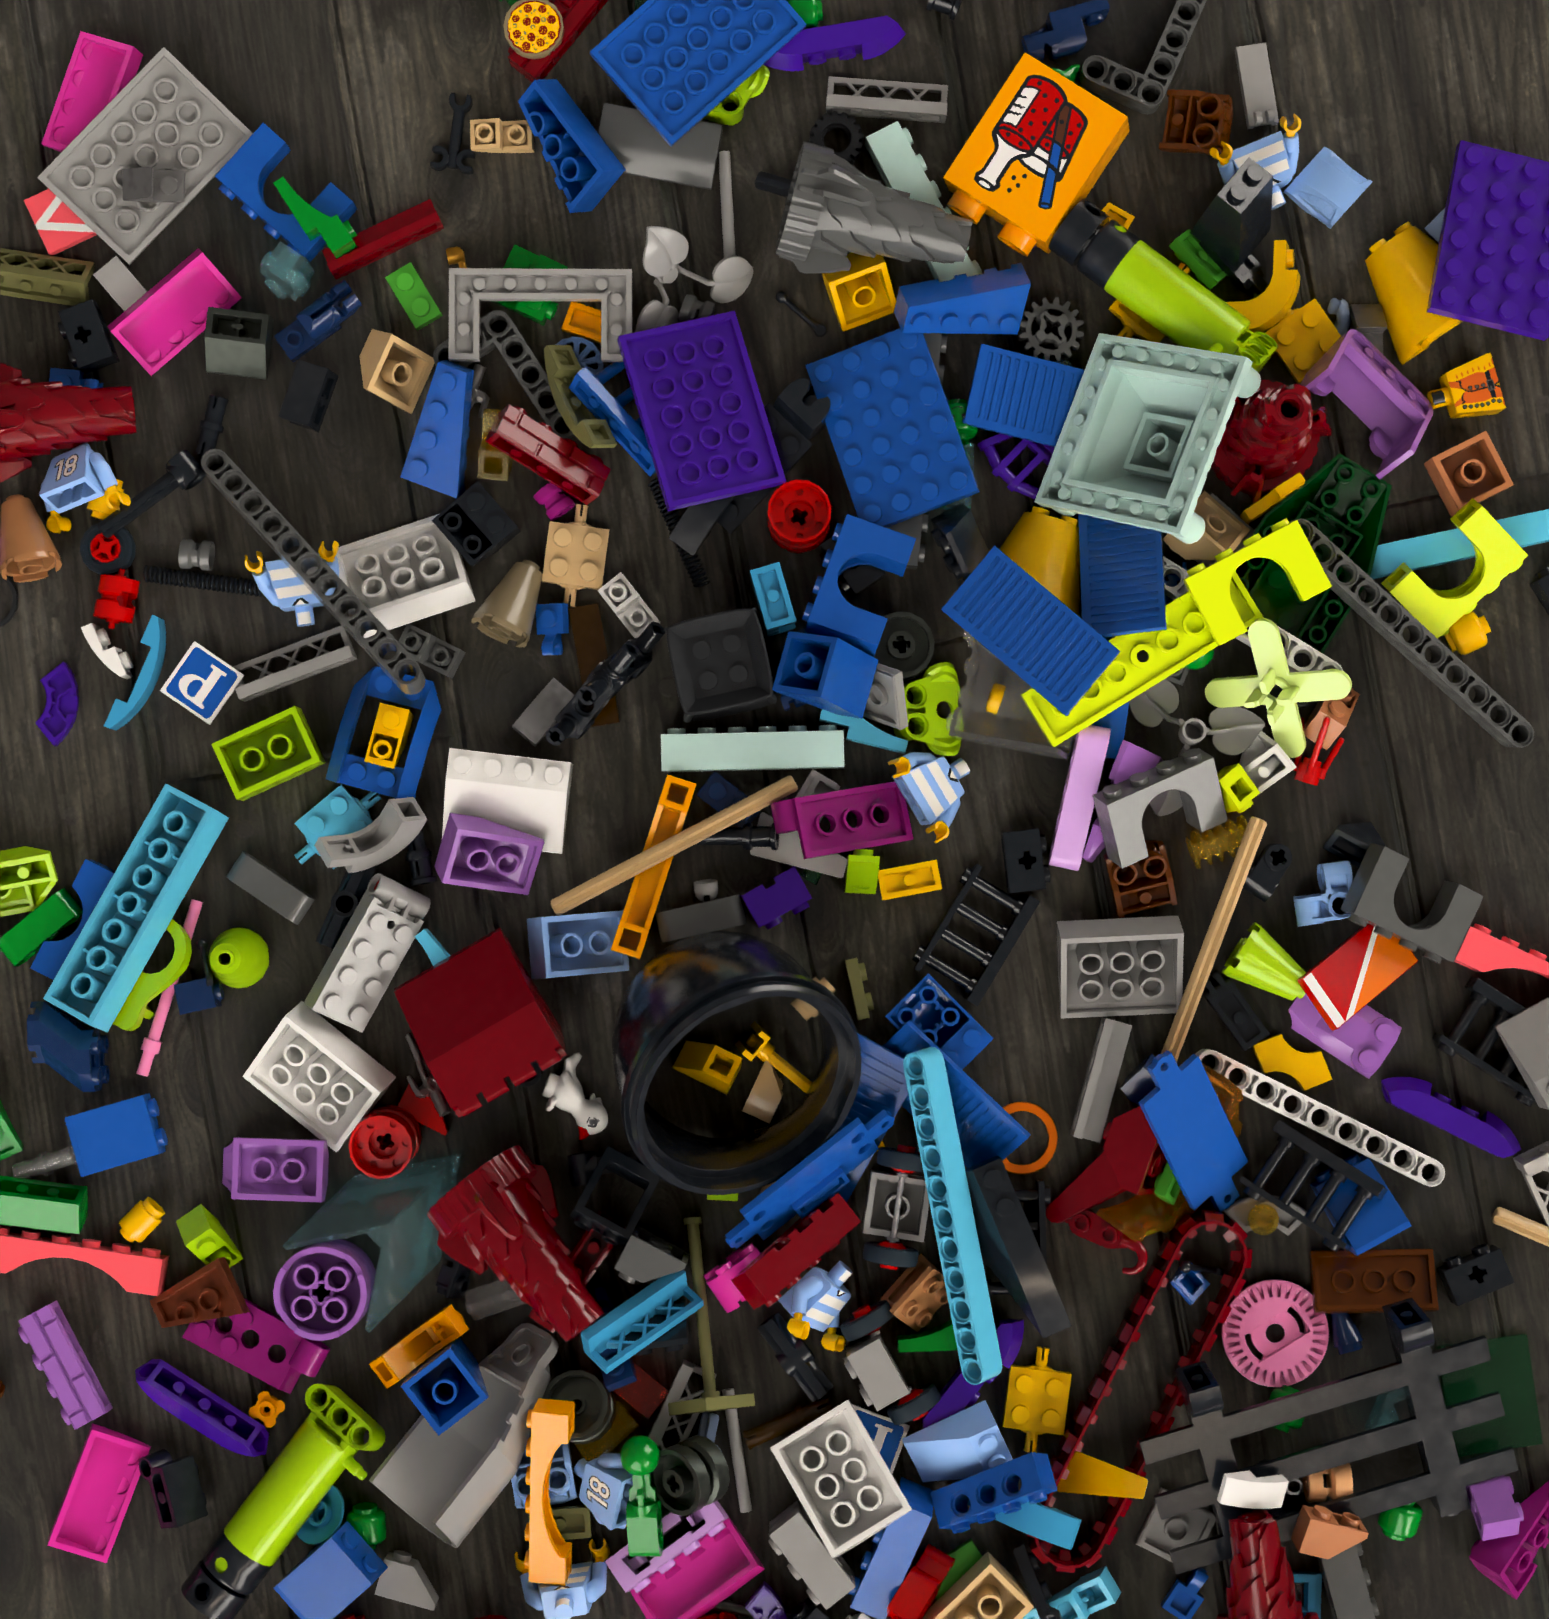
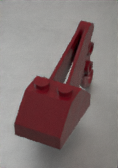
(1127, 1164)

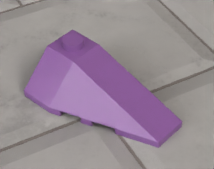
(1128, 761)

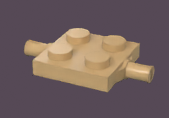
(575, 555)

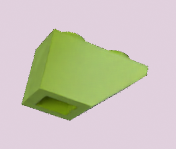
(207, 1237)

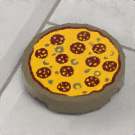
(533, 28)

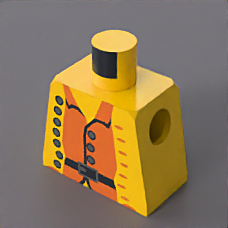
(1470, 390)

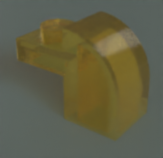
(491, 461)

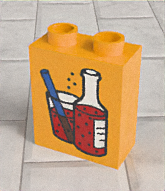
(1034, 155)

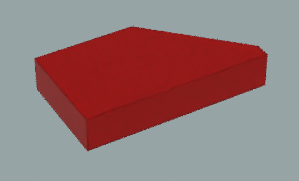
(423, 1111)

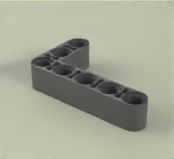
(1151, 80)
(519, 366)

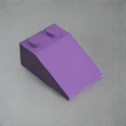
(487, 855)

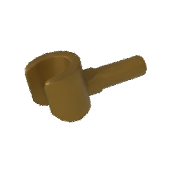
(456, 255)

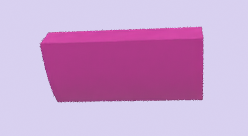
(91, 82)
(173, 312)
(98, 1494)
(701, 1578)

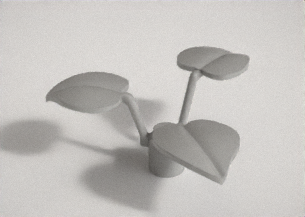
(661, 257)
(1231, 728)

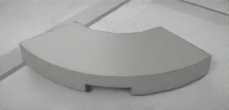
(1241, 1208)

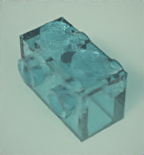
(286, 272)

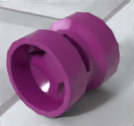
(554, 501)

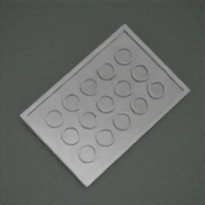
(155, 122)

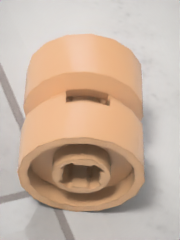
(1338, 1481)

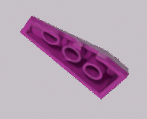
(1510, 1558)

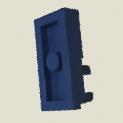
(722, 794)

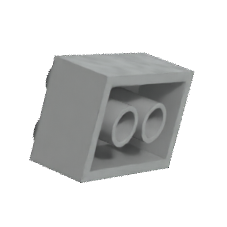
(808, 1558)

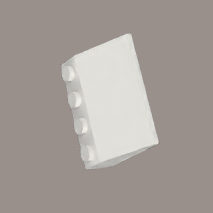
(405, 574)
(511, 792)
(318, 1076)
(841, 1479)

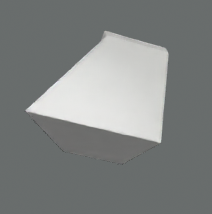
(1265, 762)

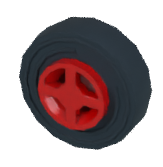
(95, 544)

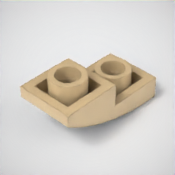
(501, 136)

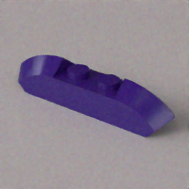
(841, 40)
(1485, 1133)
(960, 1393)
(202, 1409)

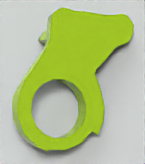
(151, 985)

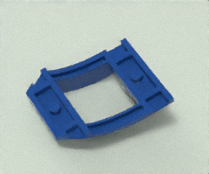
(353, 770)

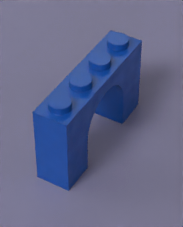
(245, 179)
(856, 544)

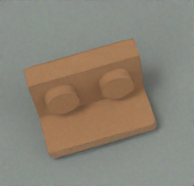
(917, 1294)

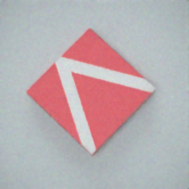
(56, 222)

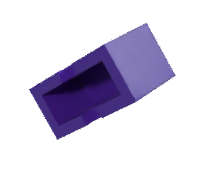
(771, 903)

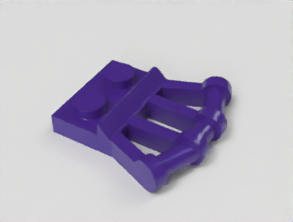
(1001, 469)

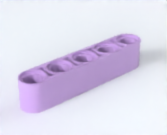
(1077, 797)

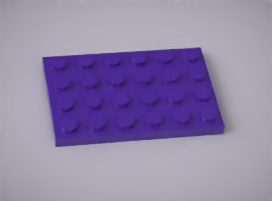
(1495, 243)
(701, 410)

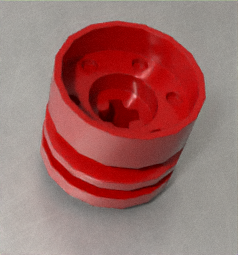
(806, 501)
(368, 1143)

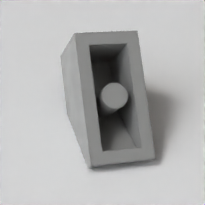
(406, 1581)

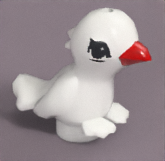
(567, 1094)

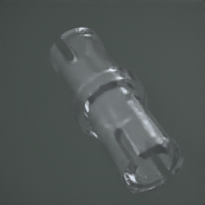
(44, 1163)

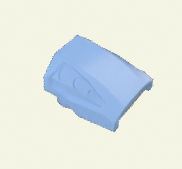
(1327, 187)
(560, 1482)

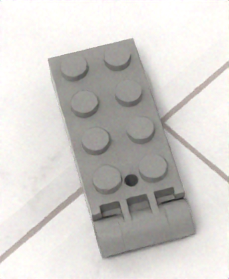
(368, 952)

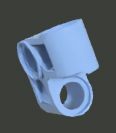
(1334, 882)

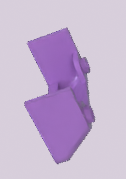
(1375, 394)

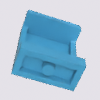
(773, 599)

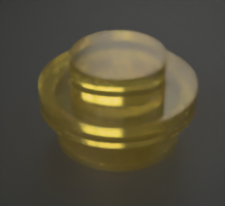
(1263, 1219)

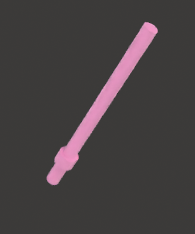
(151, 1044)

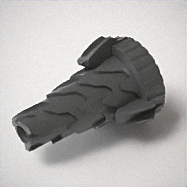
(843, 211)

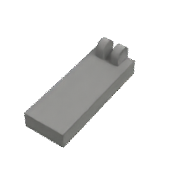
(1256, 85)

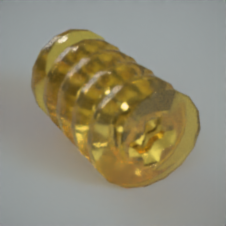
(1216, 842)

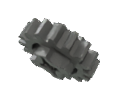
(1061, 322)

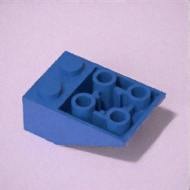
(941, 1021)

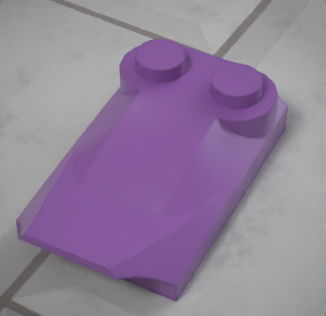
(1358, 1043)
(276, 1169)

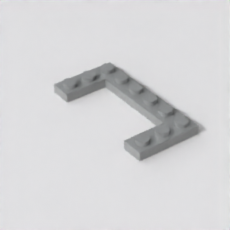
(474, 285)

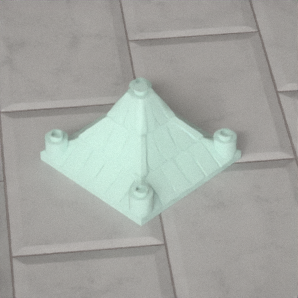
(1144, 434)

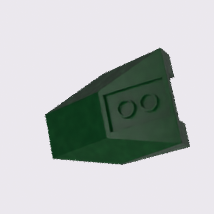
(1349, 510)

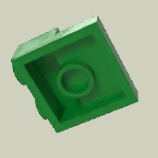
(534, 310)

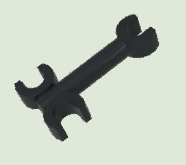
(454, 158)

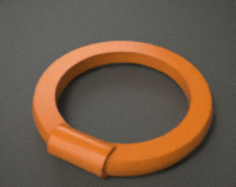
(1052, 1138)

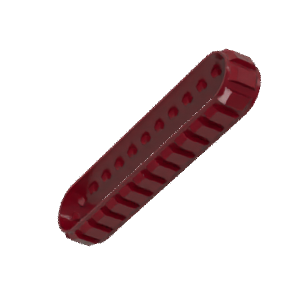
(1113, 1360)

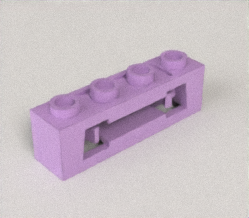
(627, 1570)

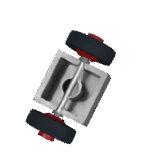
(895, 1208)
(878, 1372)

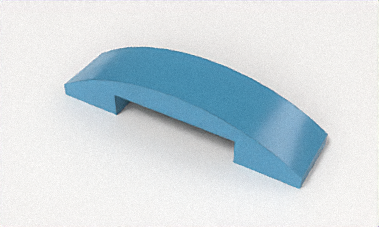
(124, 711)
(1043, 1523)

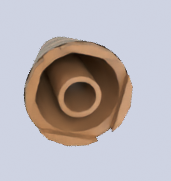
(24, 542)

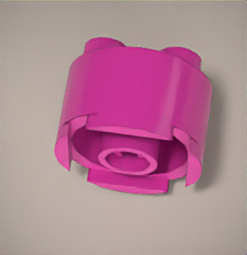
(720, 1277)

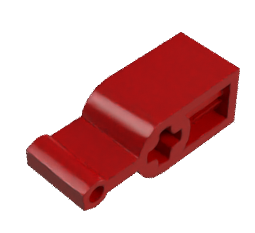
(921, 1585)

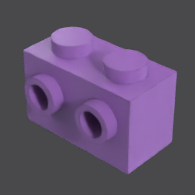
(1495, 1508)

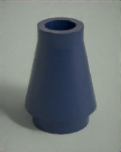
(1345, 1333)

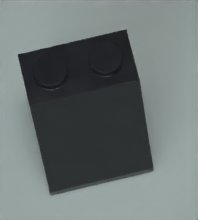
(1238, 215)

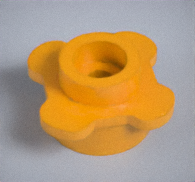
(266, 1400)

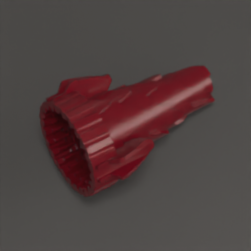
(56, 416)
(1263, 445)
(506, 1221)
(1260, 1572)

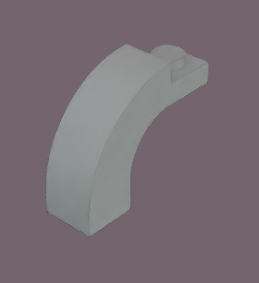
(377, 842)

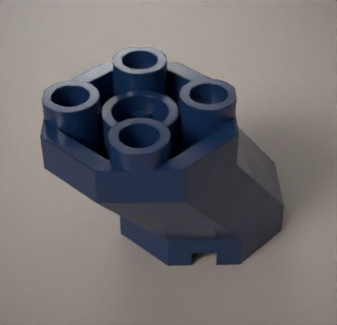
(68, 1047)

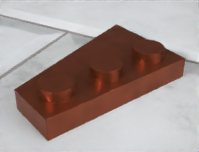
(201, 1297)

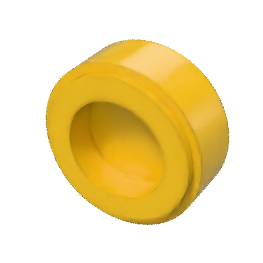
(995, 698)

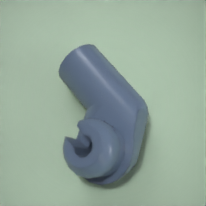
(1343, 317)

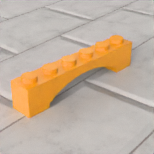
(649, 884)
(548, 1553)

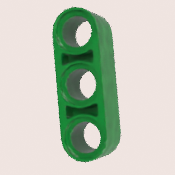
(39, 926)

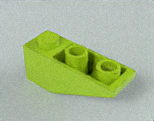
(862, 872)

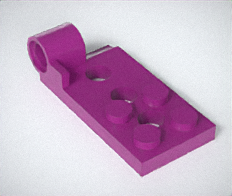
(804, 813)
(302, 1354)

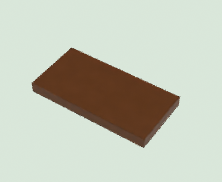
(1372, 1280)

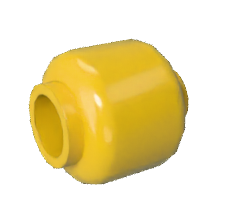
(1468, 634)

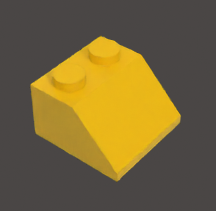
(861, 292)

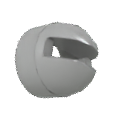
(706, 887)

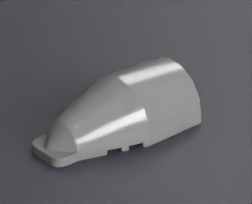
(458, 1475)

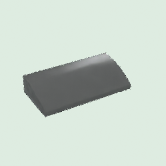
(648, 155)

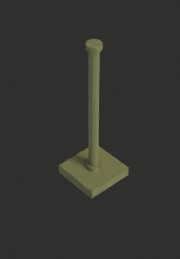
(710, 1399)

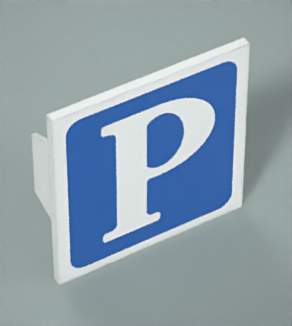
(202, 683)
(884, 1434)

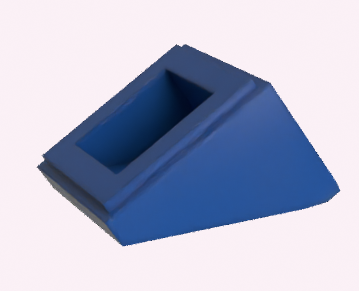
(1189, 1284)

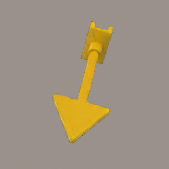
(759, 1046)

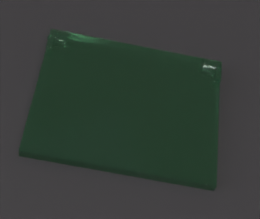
(1512, 1377)

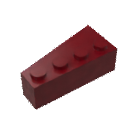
(795, 1251)

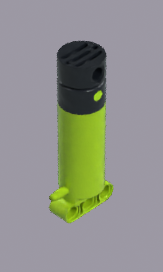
(1155, 287)
(282, 1502)

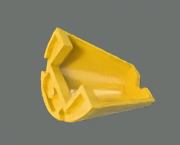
(1403, 281)
(1048, 553)

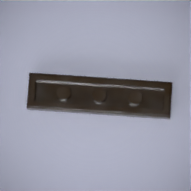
(590, 651)

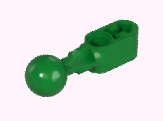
(643, 1509)

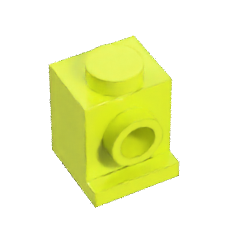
(1236, 788)

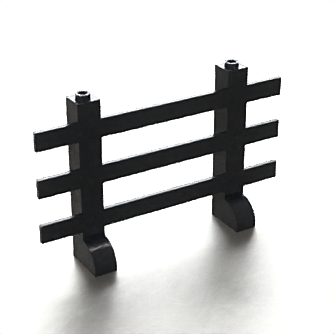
(1428, 1425)

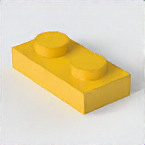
(909, 880)

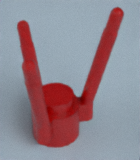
(1309, 770)

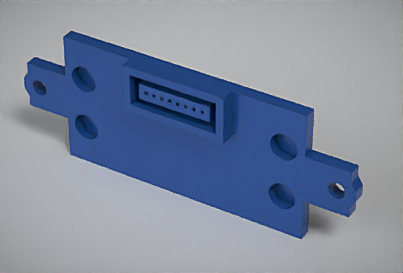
(1193, 1131)
(810, 1180)

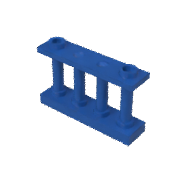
(603, 405)

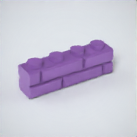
(64, 1365)

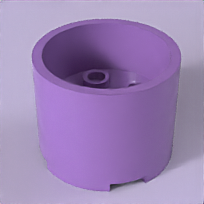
(347, 1275)

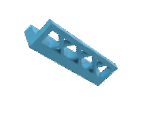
(634, 1317)

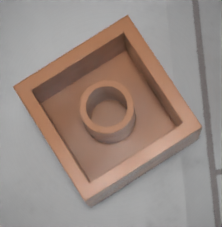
(1468, 472)

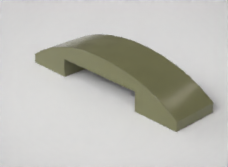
(561, 369)

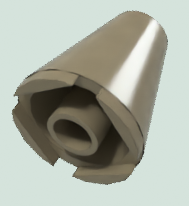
(511, 605)

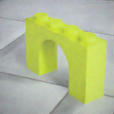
(1285, 546)
(1495, 558)

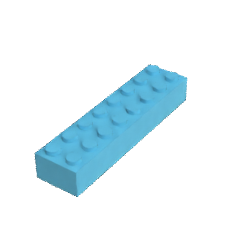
(136, 908)

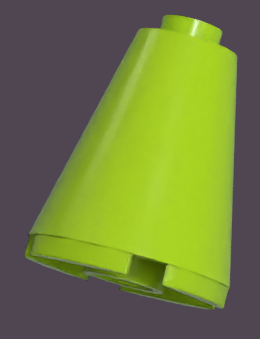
(239, 957)
(1264, 965)

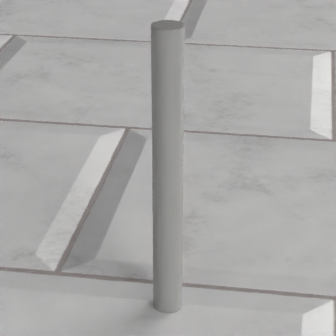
(726, 203)
(737, 1456)

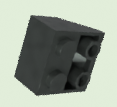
(238, 343)

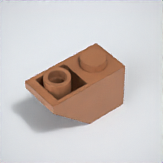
(1339, 714)
(1326, 1533)

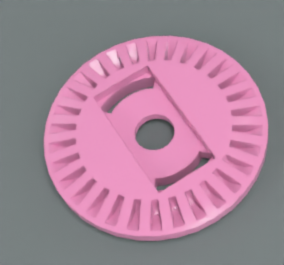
(1282, 1361)

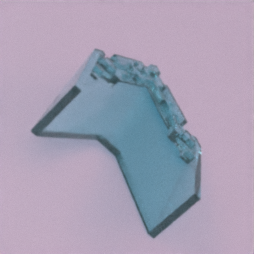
(395, 1219)

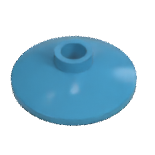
(324, 1519)

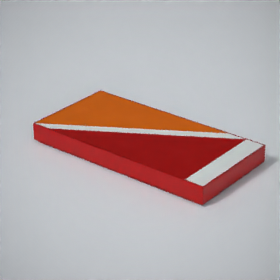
(1355, 974)

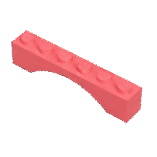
(1486, 953)
(133, 1270)

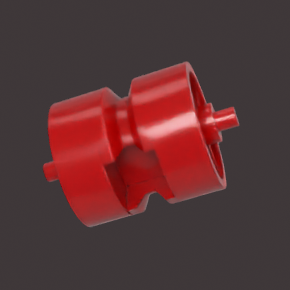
(116, 599)

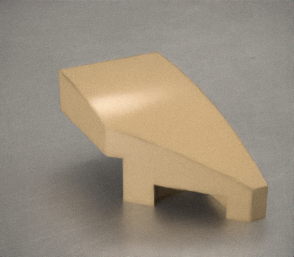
(765, 1094)

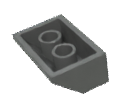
(649, 1257)

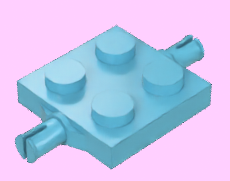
(334, 815)

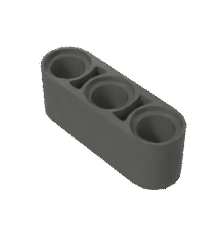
(270, 888)
(701, 918)

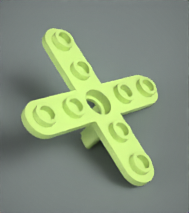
(1273, 670)

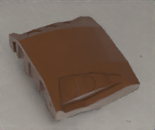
(1196, 121)
(1142, 883)

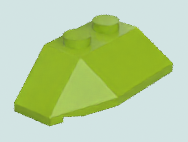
(25, 879)

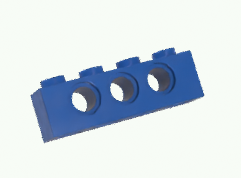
(952, 1500)

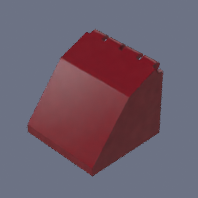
(480, 1022)

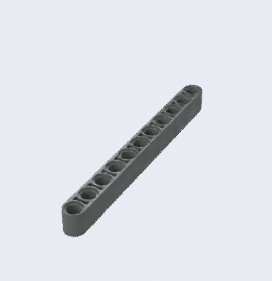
(318, 582)
(1419, 640)

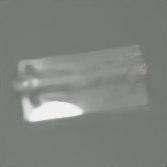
(491, 1299)

